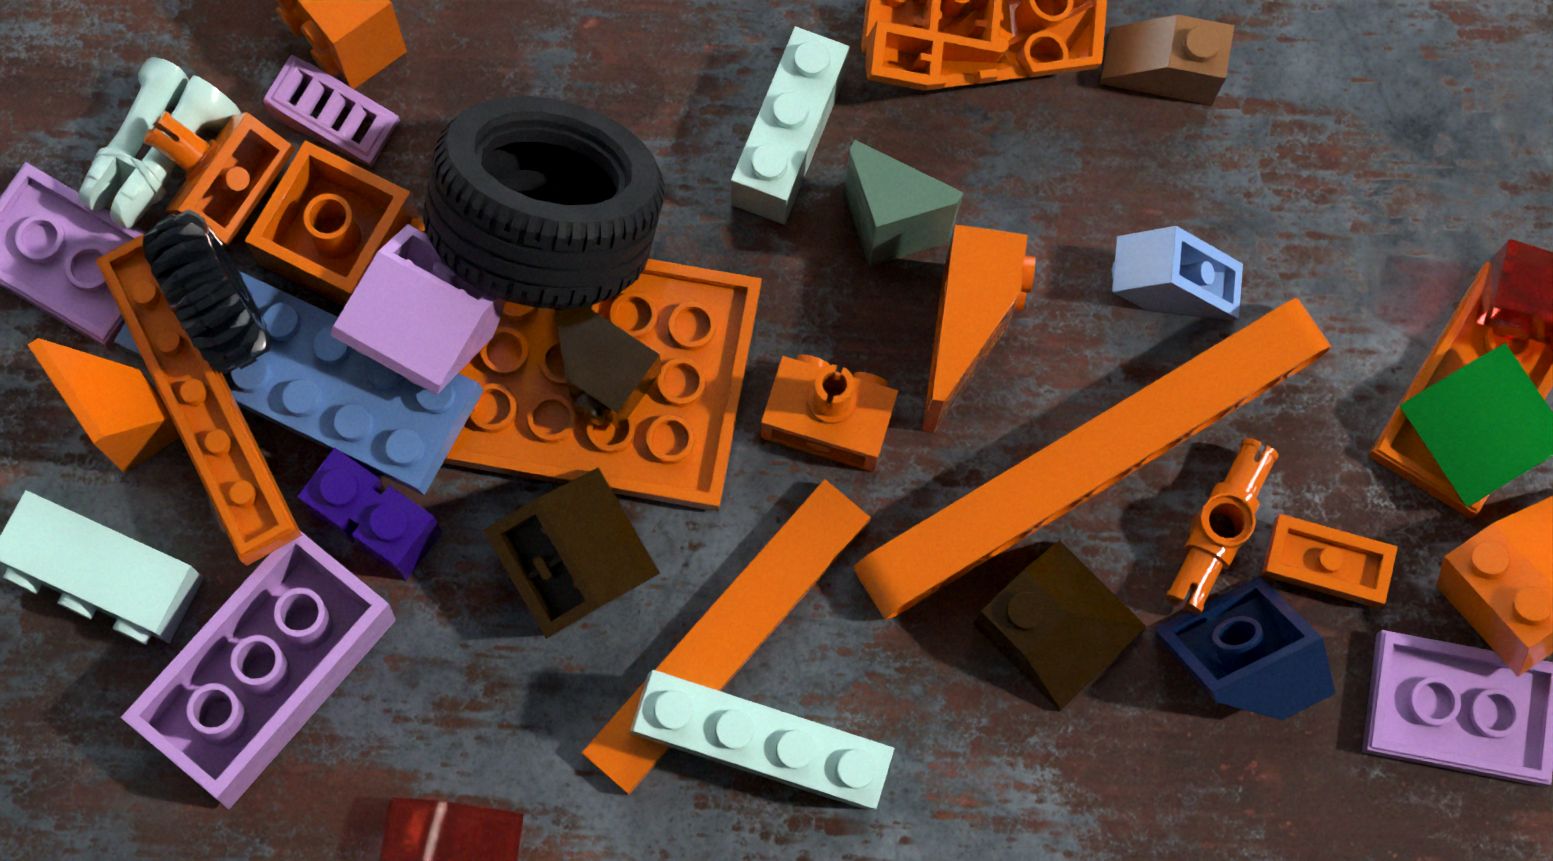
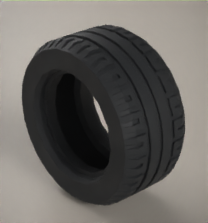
(535, 250)

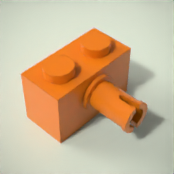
(226, 173)
(829, 411)

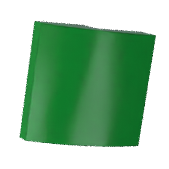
(1484, 424)

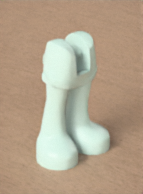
(143, 182)

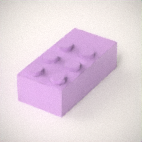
(260, 668)

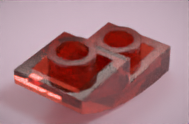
(449, 832)

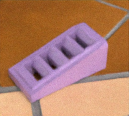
(289, 84)

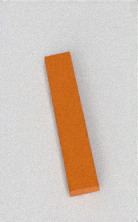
(201, 411)
(738, 622)

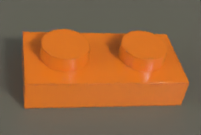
(1329, 561)

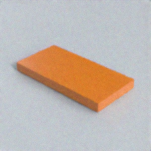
(1459, 344)

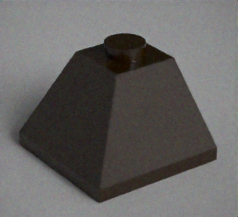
(1058, 624)

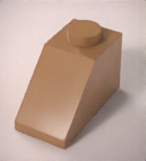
(1169, 57)

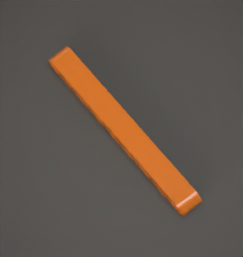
(1090, 459)

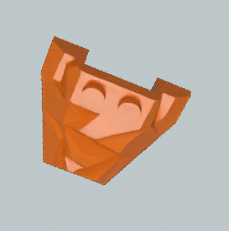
(979, 40)

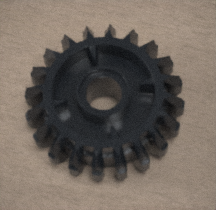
(206, 291)

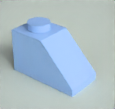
(1177, 274)

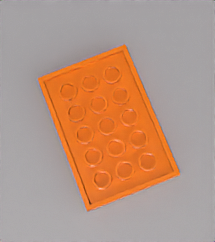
(679, 432)

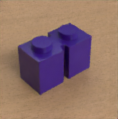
(388, 522)

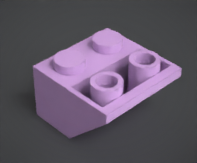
(417, 313)

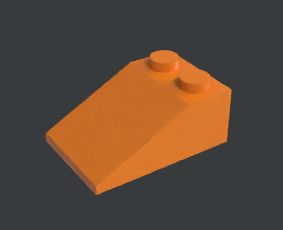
(1506, 585)

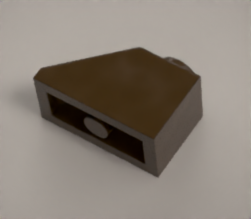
(603, 366)

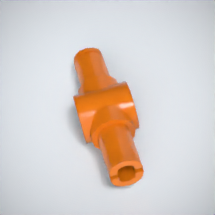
(1208, 551)

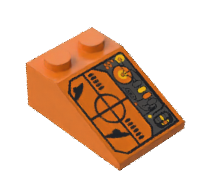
(980, 289)

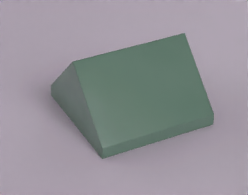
(896, 205)

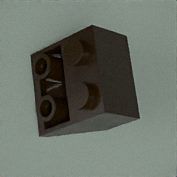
(571, 552)

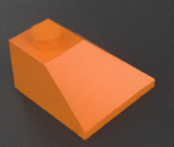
(110, 402)

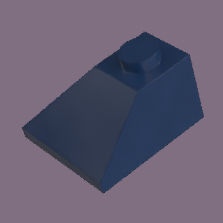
(1252, 652)

